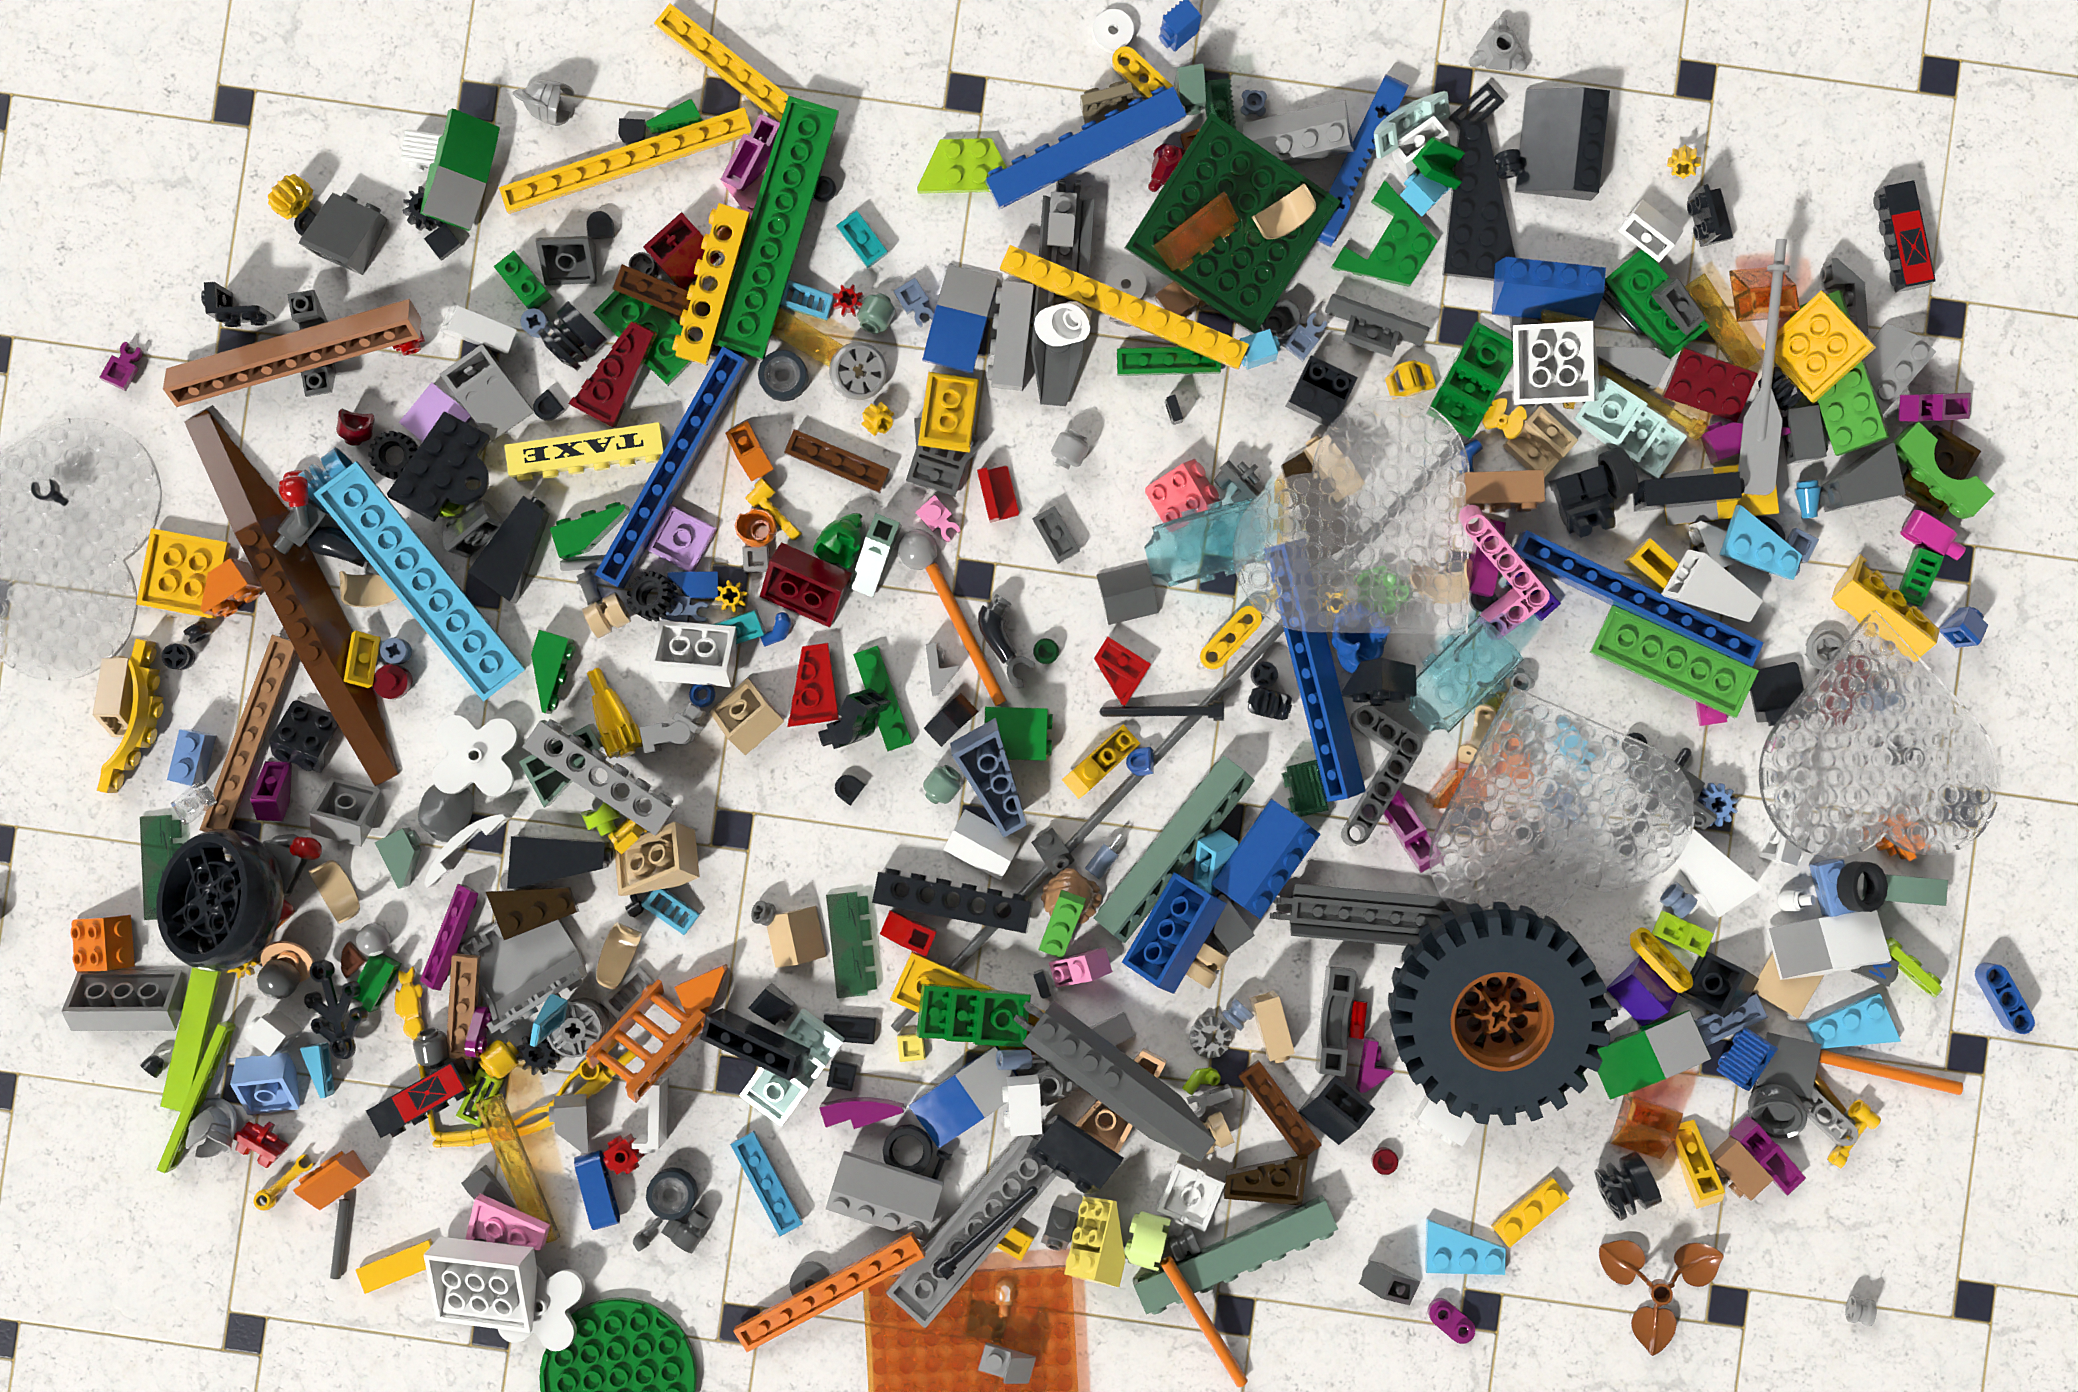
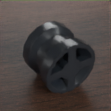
(1509, 163)
(171, 656)
(1268, 673)

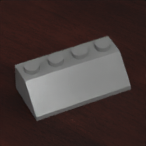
(1304, 133)
(1895, 362)
(125, 1000)
(884, 1195)

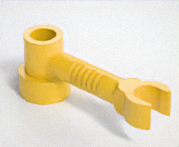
(760, 496)
(1864, 1118)
(275, 1189)

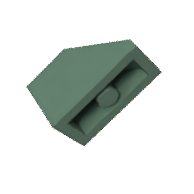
(1190, 88)
(400, 855)

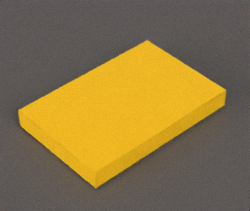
(948, 412)

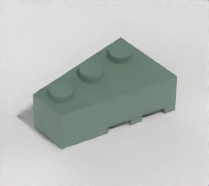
(549, 782)

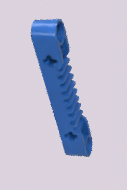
(1386, 100)

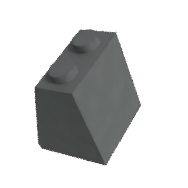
(345, 232)
(1867, 480)

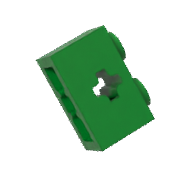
(522, 281)

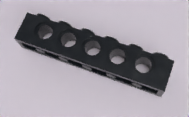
(886, 894)

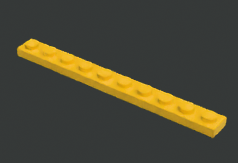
(625, 160)
(1124, 307)

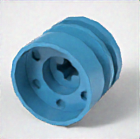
(334, 463)

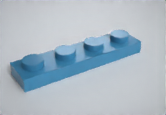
(766, 1183)

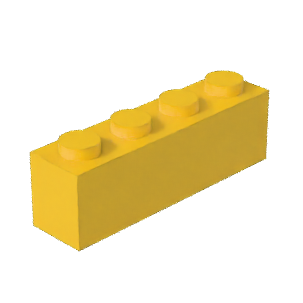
(1864, 591)

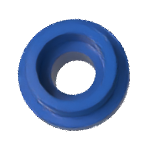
(693, 694)

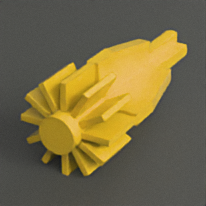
(613, 720)

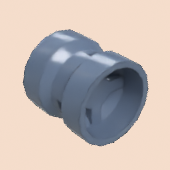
(1678, 900)

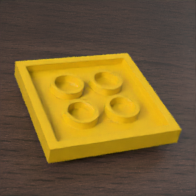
(1819, 346)
(178, 571)

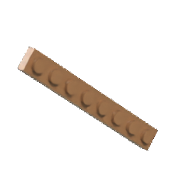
(250, 734)

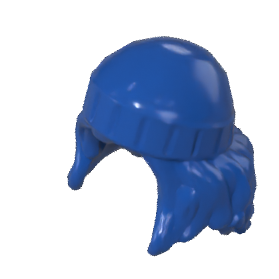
(1357, 647)

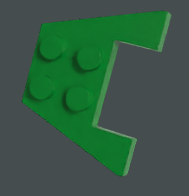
(1400, 249)

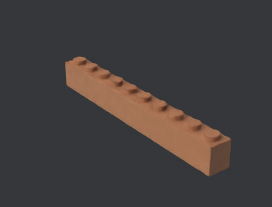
(292, 353)

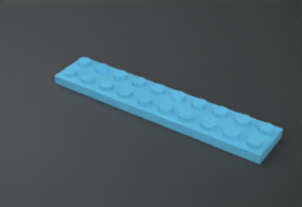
(419, 580)

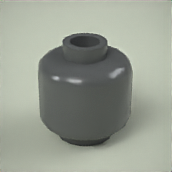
(431, 1048)

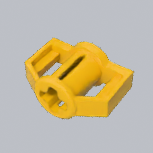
(1410, 379)
(626, 835)

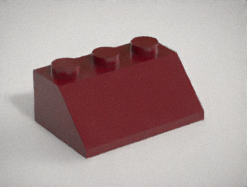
(805, 584)

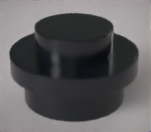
(825, 189)

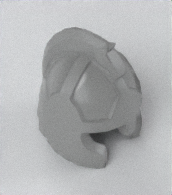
(542, 101)
(215, 1123)

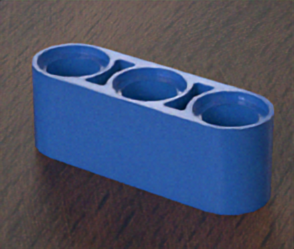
(2015, 1003)
(597, 1190)

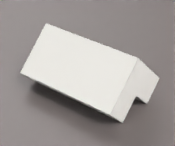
(982, 845)

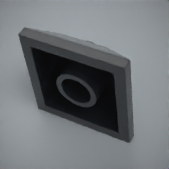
(1719, 985)

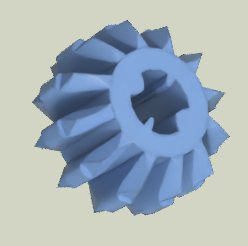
(1718, 793)

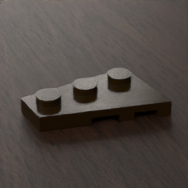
(531, 908)
(1268, 1182)

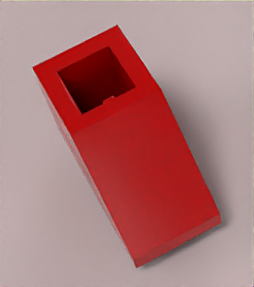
(908, 933)

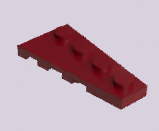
(611, 384)

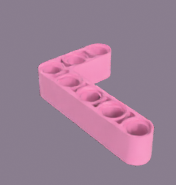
(1509, 568)

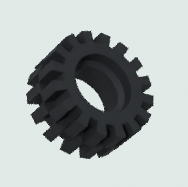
(383, 444)
(642, 588)

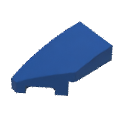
(696, 583)

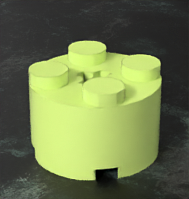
(1148, 1240)

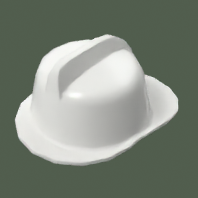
(1063, 323)

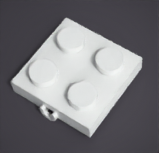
(1190, 1196)

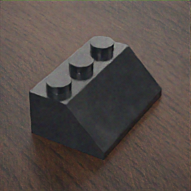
(1074, 1154)

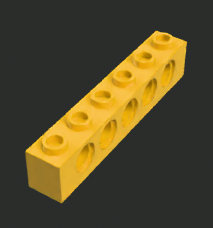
(722, 217)

